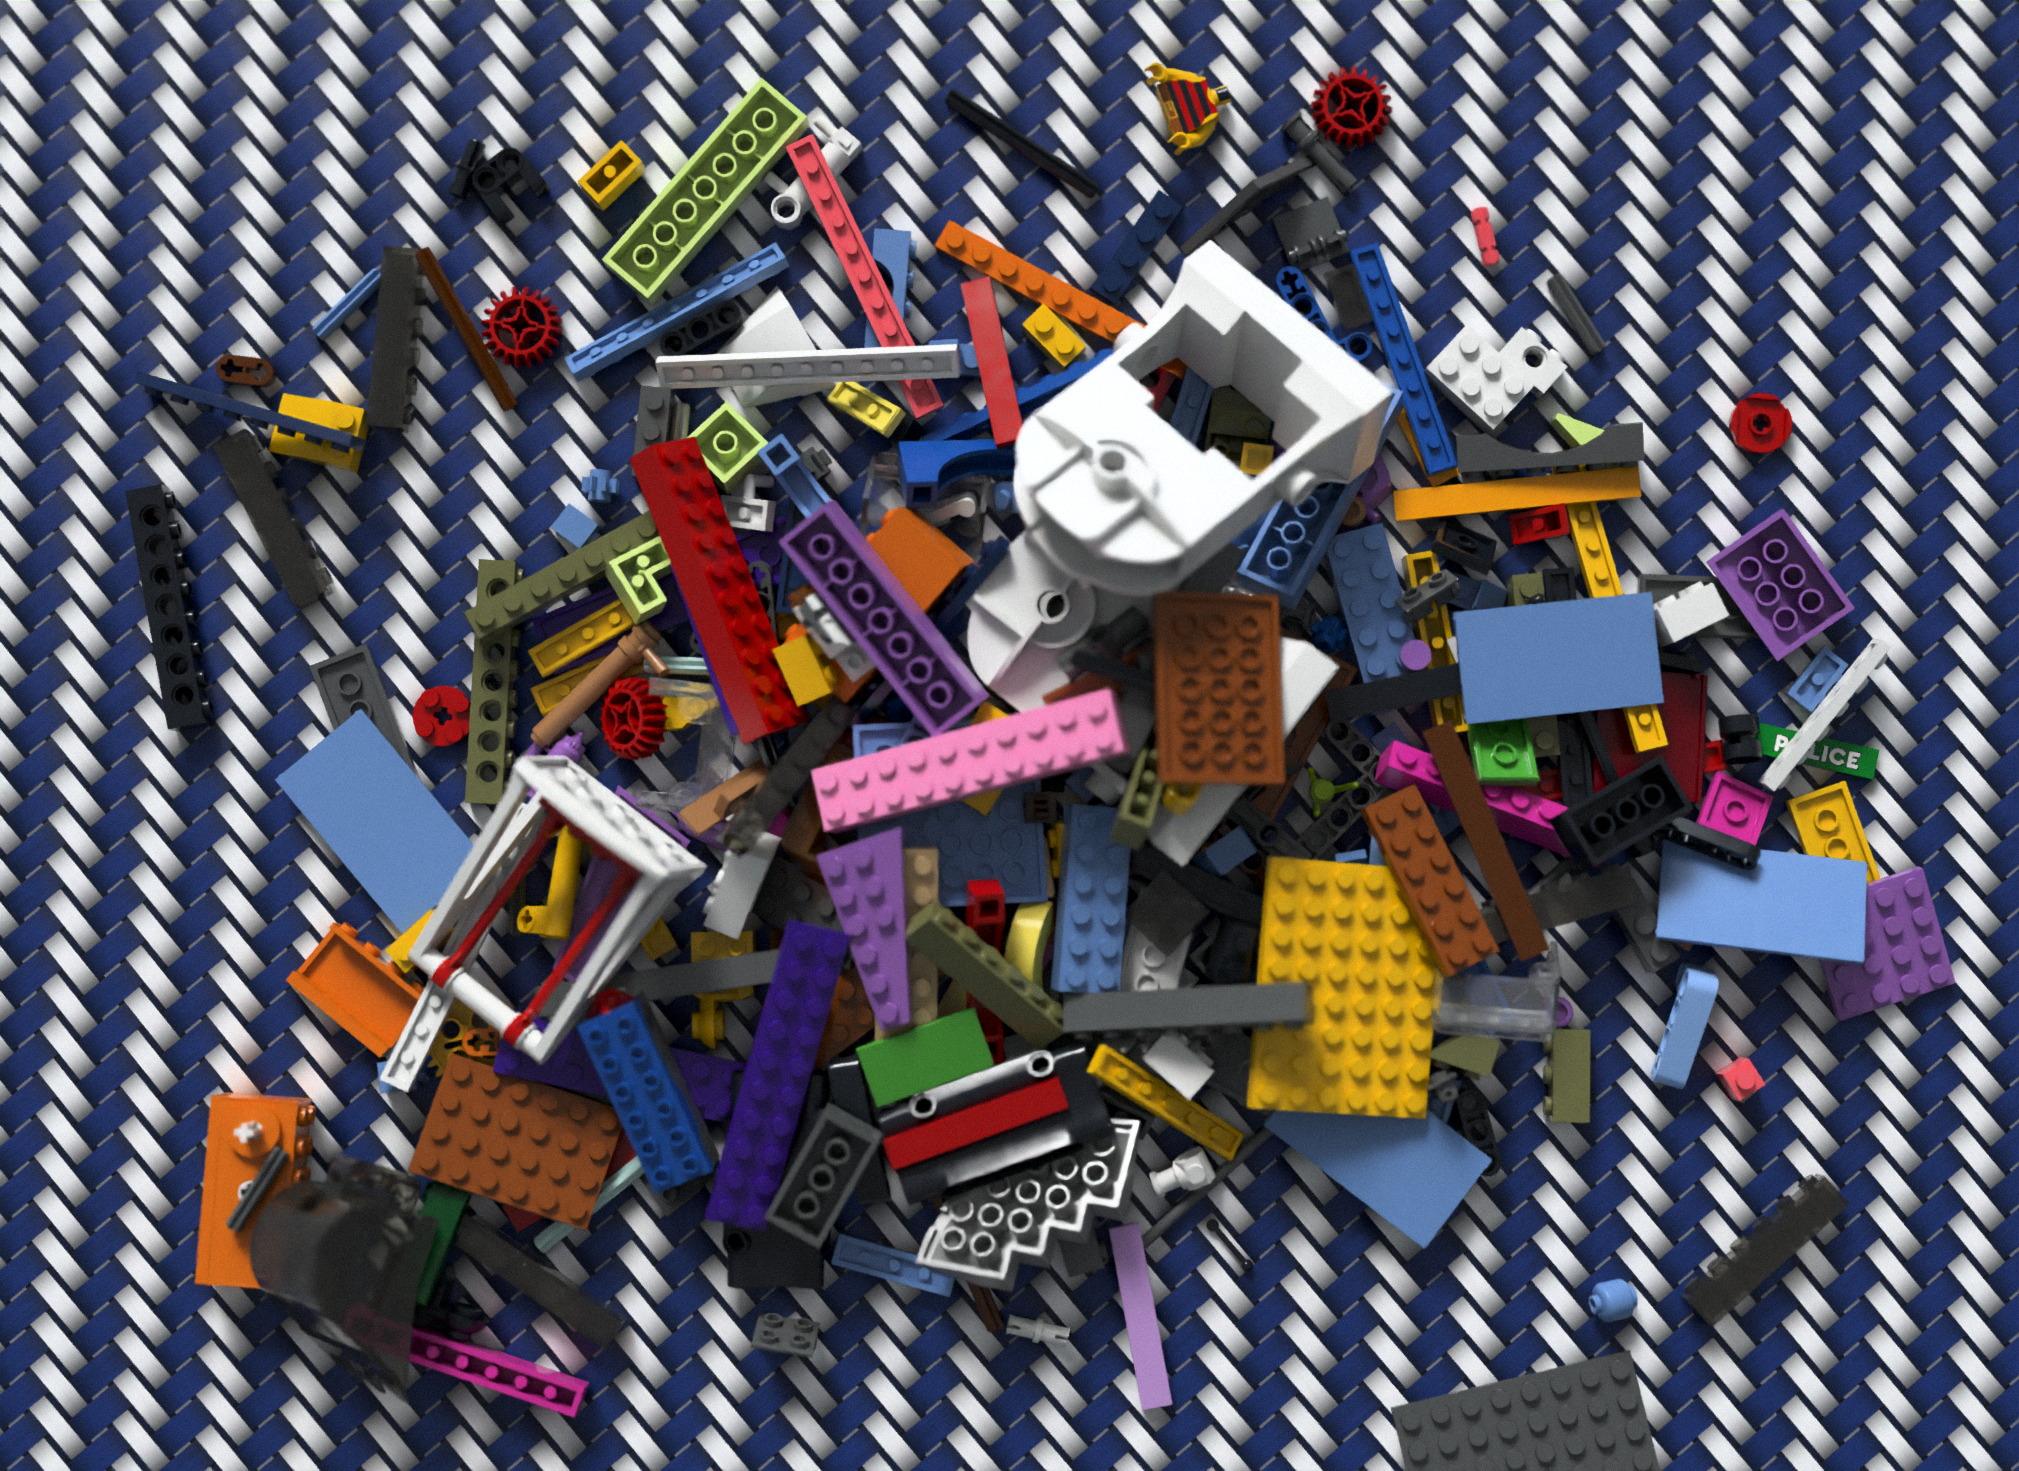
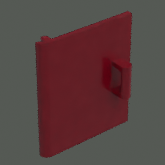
(1684, 726)

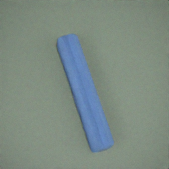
(347, 305)

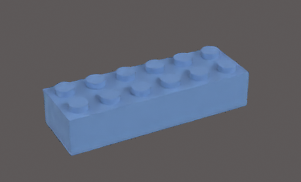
(1366, 596)
(1090, 902)

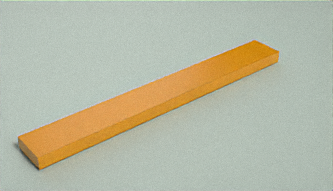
(1517, 494)

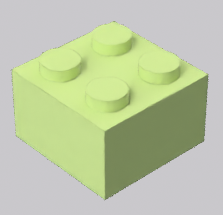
(729, 447)

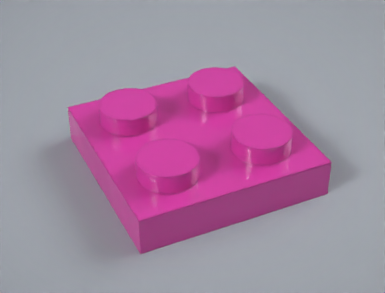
(1734, 808)

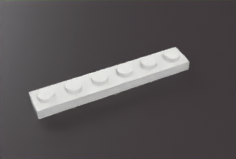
(1817, 724)

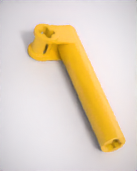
(557, 916)

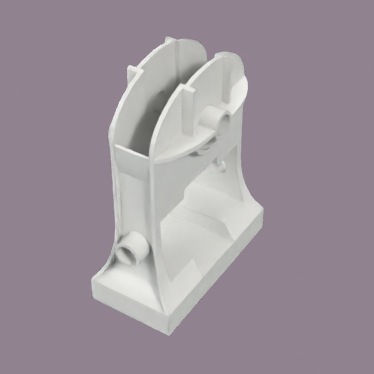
(1134, 502)
(1016, 650)

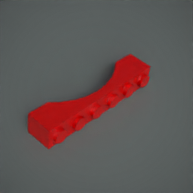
(986, 918)

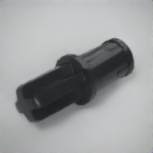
(466, 169)

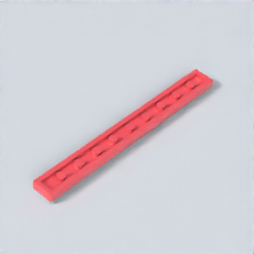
(859, 265)

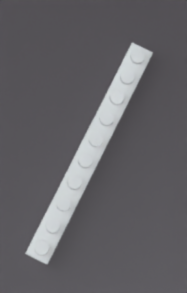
(808, 366)
(434, 1002)

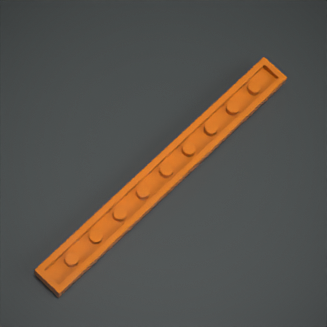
(1039, 286)

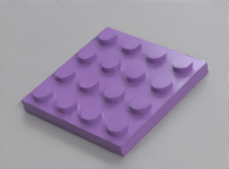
(1901, 949)

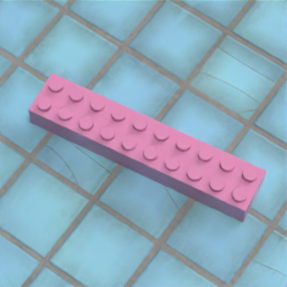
(971, 761)

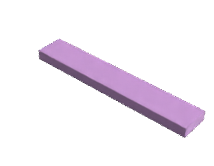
(1140, 1315)

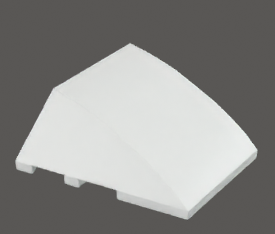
(772, 329)

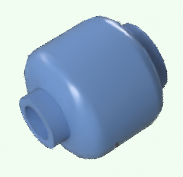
(1613, 1300)

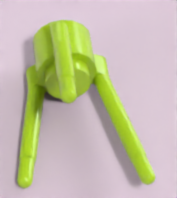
(1322, 790)

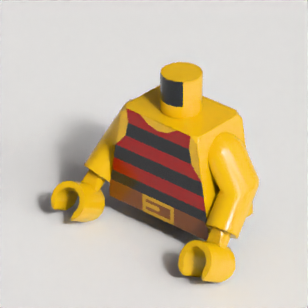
(1187, 105)

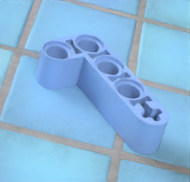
(1686, 1024)

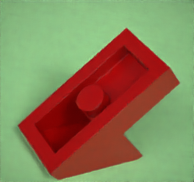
(1539, 524)

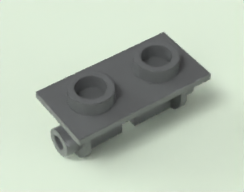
(1440, 587)
(1442, 1085)

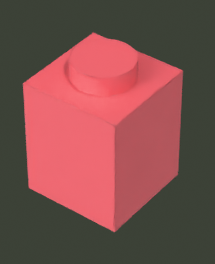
(1740, 1078)

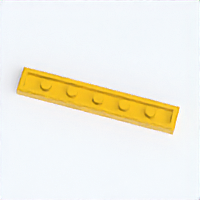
(1165, 1102)

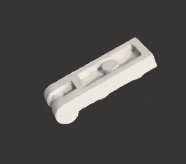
(959, 504)

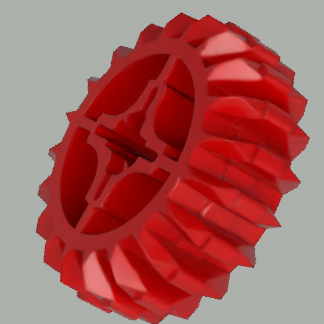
(1356, 118)
(534, 328)
(633, 719)

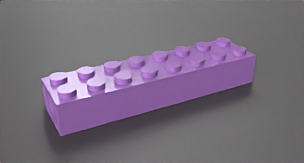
(883, 618)

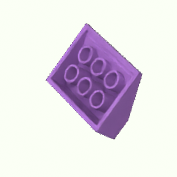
(1780, 584)

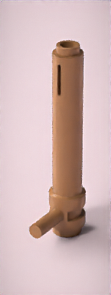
(630, 650)

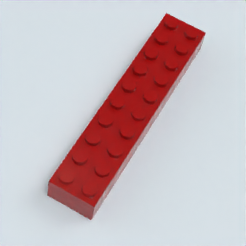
(717, 587)

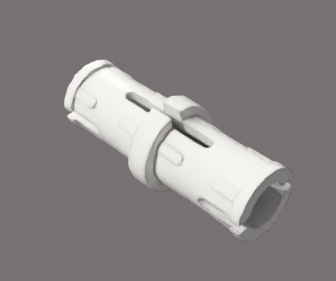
(1037, 1330)

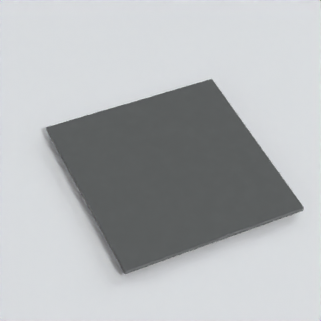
(1541, 1421)

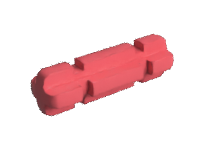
(1485, 236)

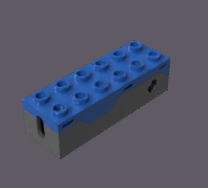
(647, 1089)

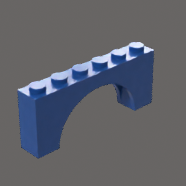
(933, 465)

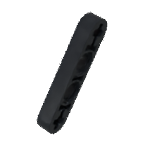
(1710, 843)

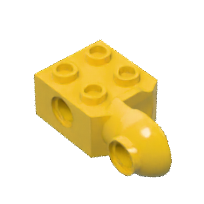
(709, 1022)

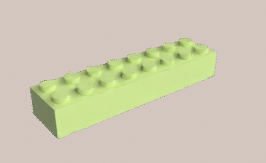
(706, 191)

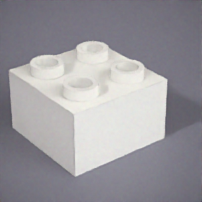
(1693, 611)
(1180, 1064)

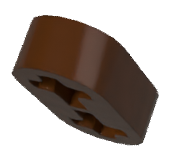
(246, 364)

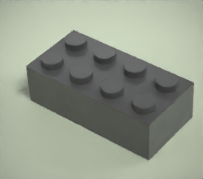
(823, 1175)

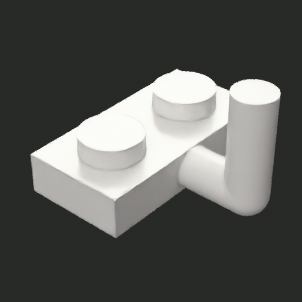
(751, 512)

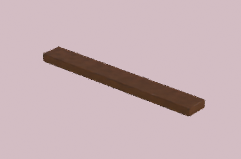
(1485, 840)

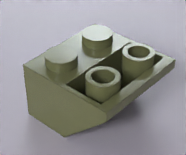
(1232, 422)
(1470, 1054)

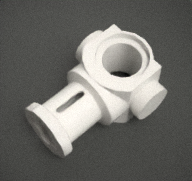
(1189, 1171)

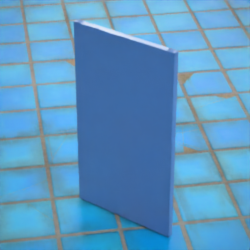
(1558, 657)
(378, 819)
(1781, 907)
(1396, 1165)

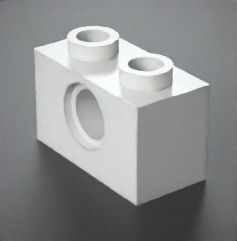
(1550, 361)

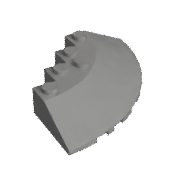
(1020, 1218)

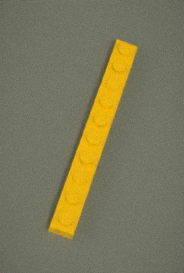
(1603, 581)

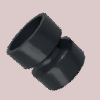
(1744, 729)

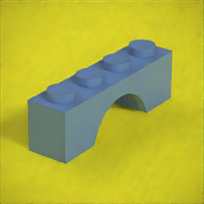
(892, 254)
(793, 475)

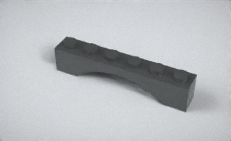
(1485, 453)

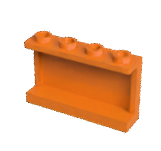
(358, 988)

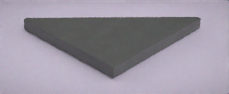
(1247, 201)

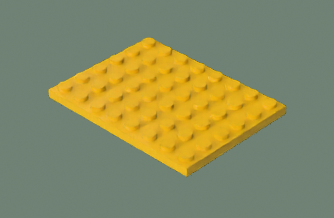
(1372, 993)

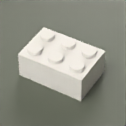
(1477, 379)
(739, 886)

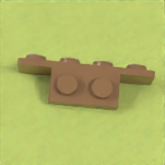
(723, 799)

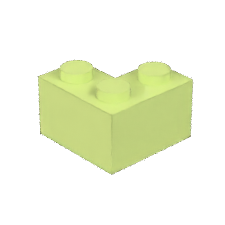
(635, 579)

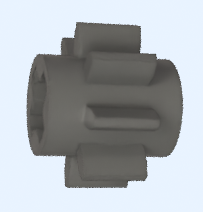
(816, 463)

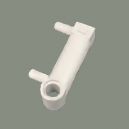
(838, 154)

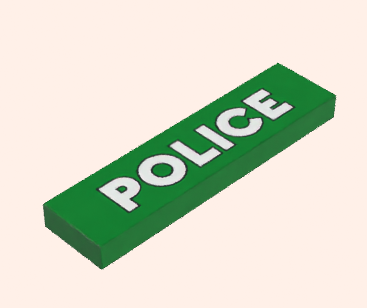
(1824, 754)

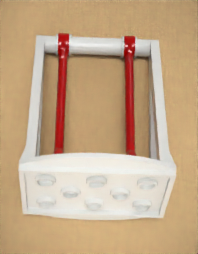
(616, 834)

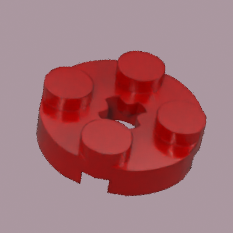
(1773, 412)
(428, 725)

